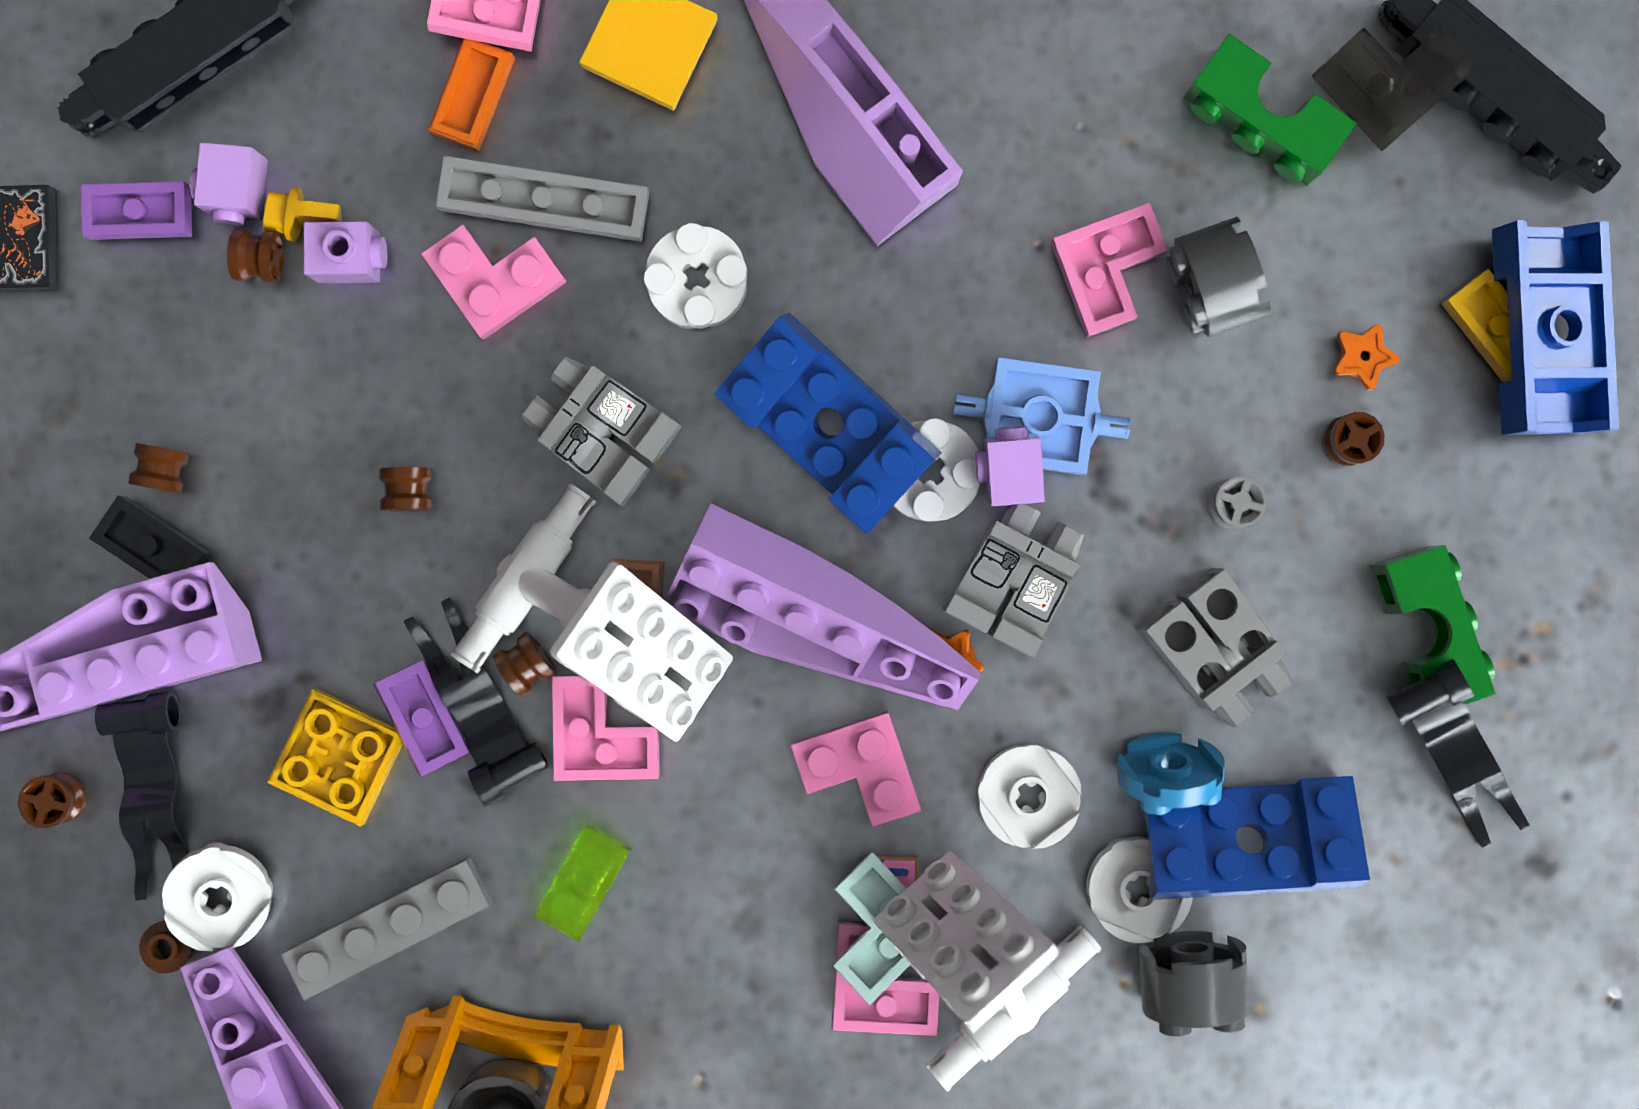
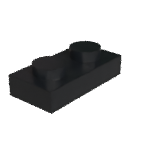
(145, 540)

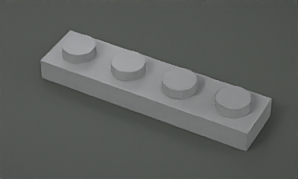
(542, 198)
(386, 928)

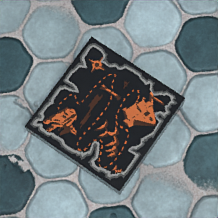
(28, 238)

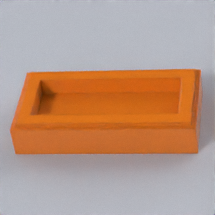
(471, 94)

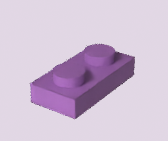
(136, 210)
(420, 718)

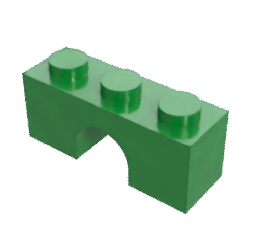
(1295, 143)
(1429, 583)

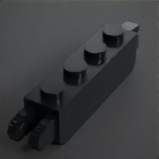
(171, 62)
(1511, 92)

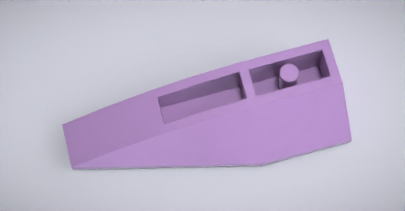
(853, 116)
(810, 613)
(128, 646)
(250, 1041)

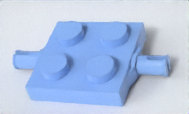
(1052, 403)

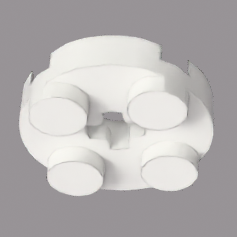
(693, 247)
(959, 484)
(1058, 800)
(1109, 899)
(223, 926)

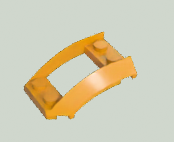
(427, 1040)

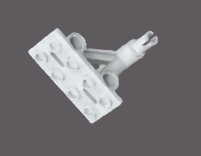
(612, 635)
(979, 959)

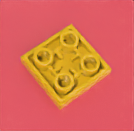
(649, 46)
(337, 757)

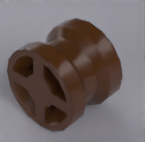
(255, 256)
(1363, 434)
(158, 468)
(406, 489)
(524, 664)
(39, 802)

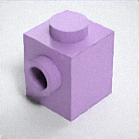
(229, 183)
(343, 252)
(1011, 467)

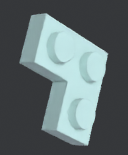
(872, 959)

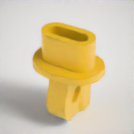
(289, 212)

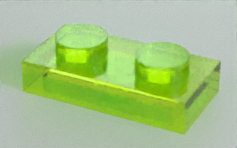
(582, 882)

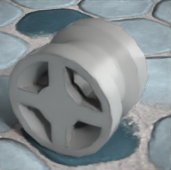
(1247, 504)

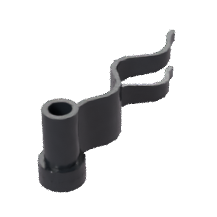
(482, 716)
(1455, 743)
(148, 774)

